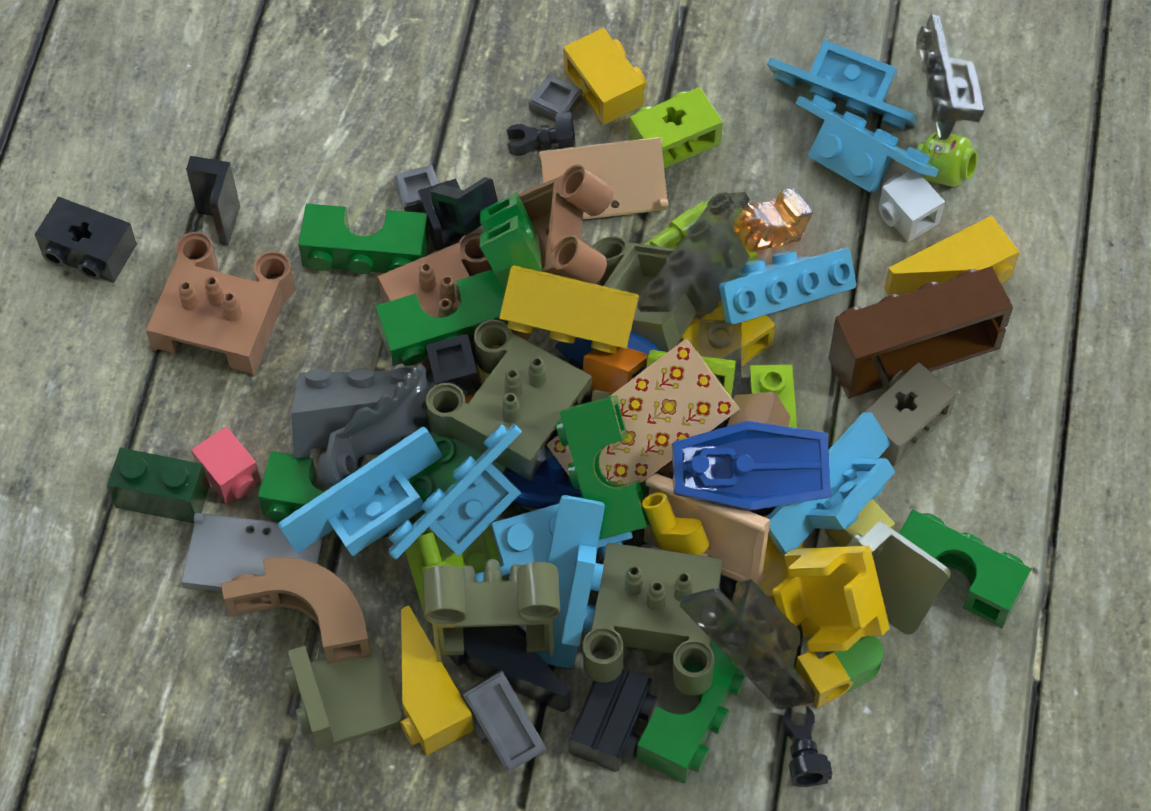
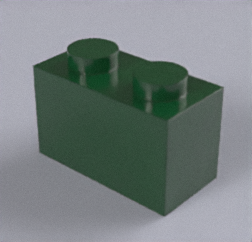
(158, 485)

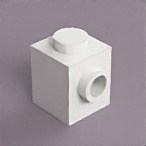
(910, 205)

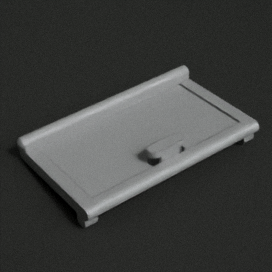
(225, 550)

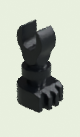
(563, 135)
(807, 766)

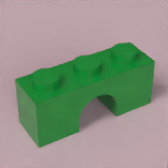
(509, 238)
(329, 244)
(409, 329)
(587, 432)
(288, 485)
(993, 576)
(678, 741)

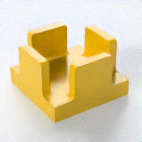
(832, 596)

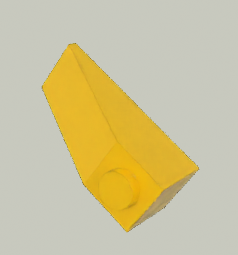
(971, 248)
(429, 697)

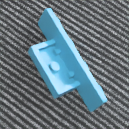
(849, 77)
(855, 151)
(785, 283)
(855, 479)
(368, 500)
(468, 504)
(530, 537)
(575, 556)

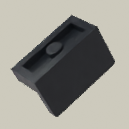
(214, 193)

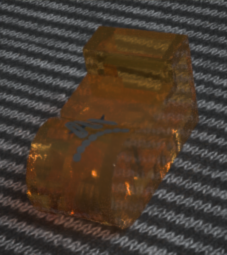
(773, 221)

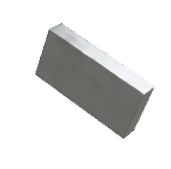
(504, 721)

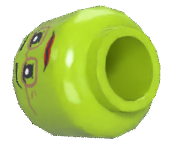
(952, 157)

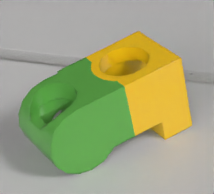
(840, 670)

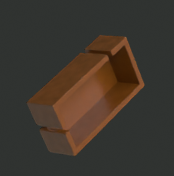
(927, 326)

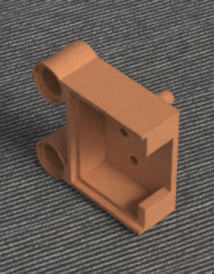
(558, 216)
(435, 280)
(219, 308)

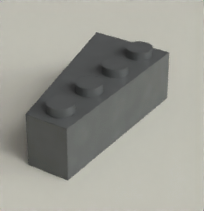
(329, 399)

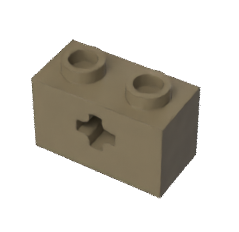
(910, 409)

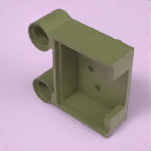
(631, 270)
(522, 389)
(458, 601)
(643, 611)

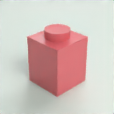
(227, 465)

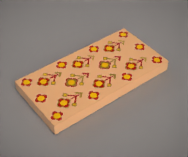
(660, 406)

